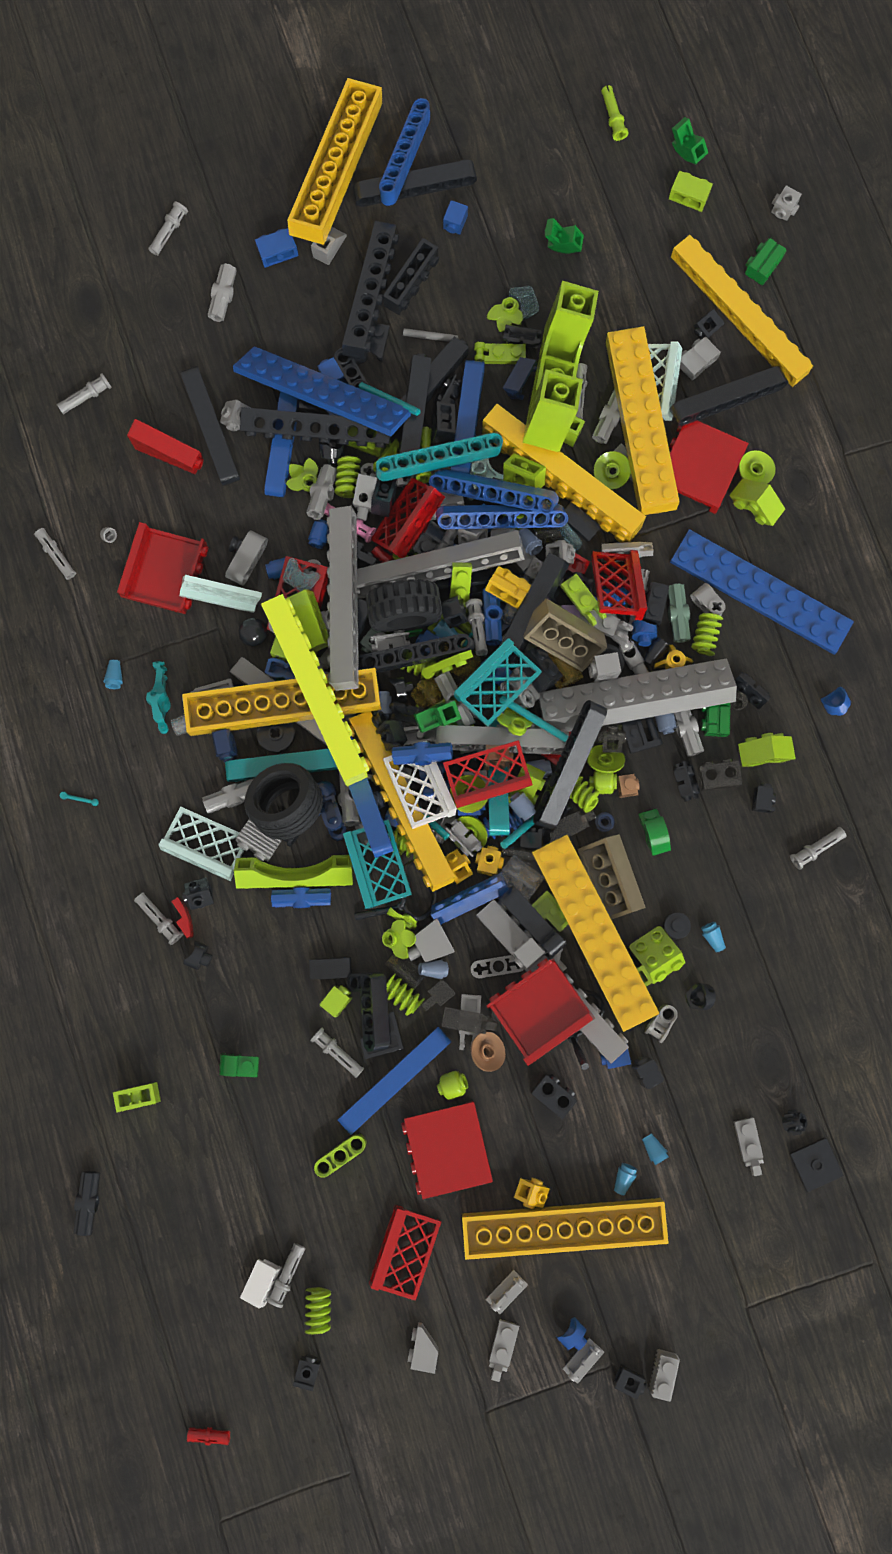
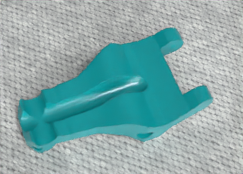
(158, 697)

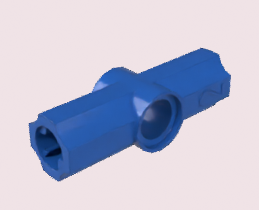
(492, 626)
(422, 753)
(301, 897)

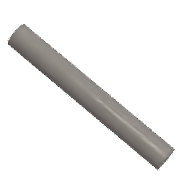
(428, 335)

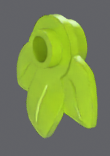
(504, 315)
(301, 475)
(514, 722)
(410, 922)
(399, 939)

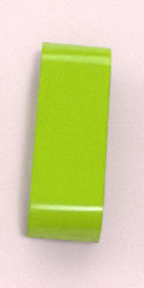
(331, 1159)

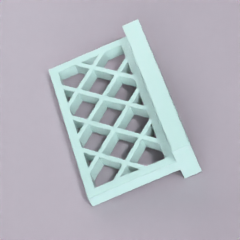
(670, 377)
(219, 593)
(192, 855)

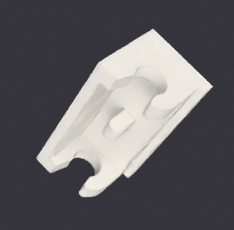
(260, 1283)

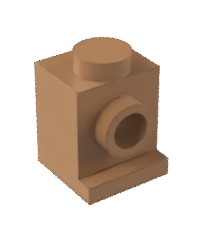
(493, 758)
(627, 785)

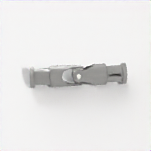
(634, 663)

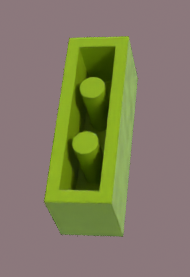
(310, 619)

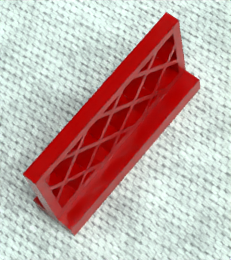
(413, 523)
(633, 583)
(318, 589)
(493, 790)
(388, 1247)

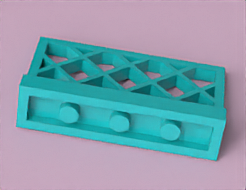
(485, 670)
(363, 874)

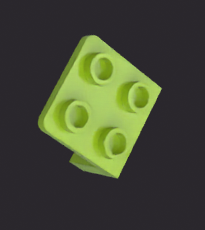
(657, 954)

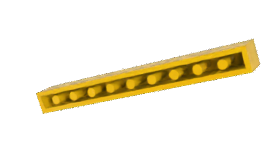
(741, 310)
(419, 840)

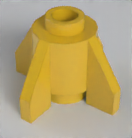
(674, 654)

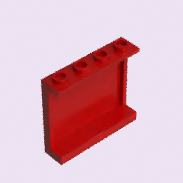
(705, 462)
(158, 566)
(540, 1010)
(447, 1150)

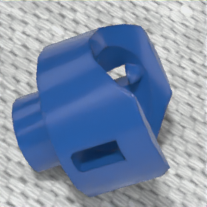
(643, 632)
(836, 702)
(573, 1336)

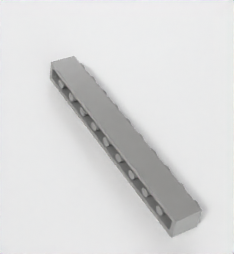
(438, 563)
(343, 599)
(509, 934)

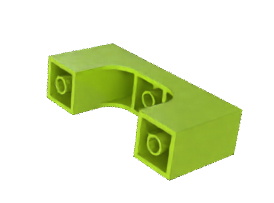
(555, 385)

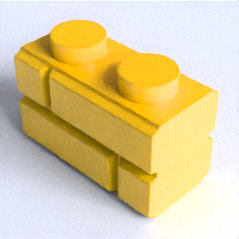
(508, 587)

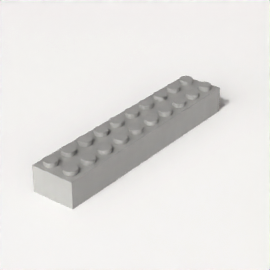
(643, 694)

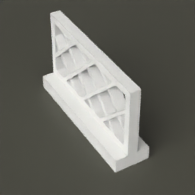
(436, 783)

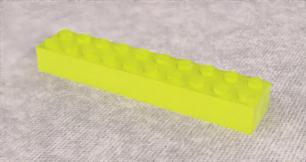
(318, 696)

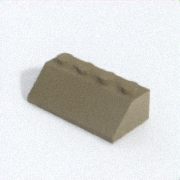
(564, 635)
(612, 876)

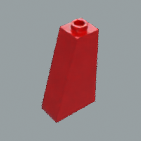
(163, 447)

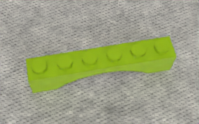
(258, 874)

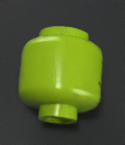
(603, 782)
(452, 1085)

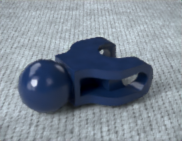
(330, 810)

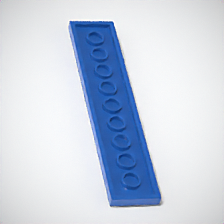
(322, 391)
(762, 592)

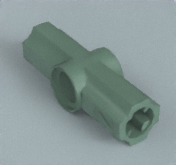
(678, 613)

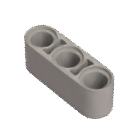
(246, 557)

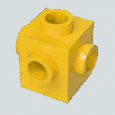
(459, 865)
(489, 868)
(532, 1193)

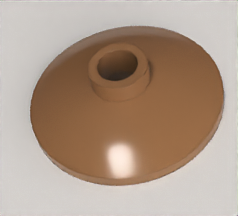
(494, 1051)

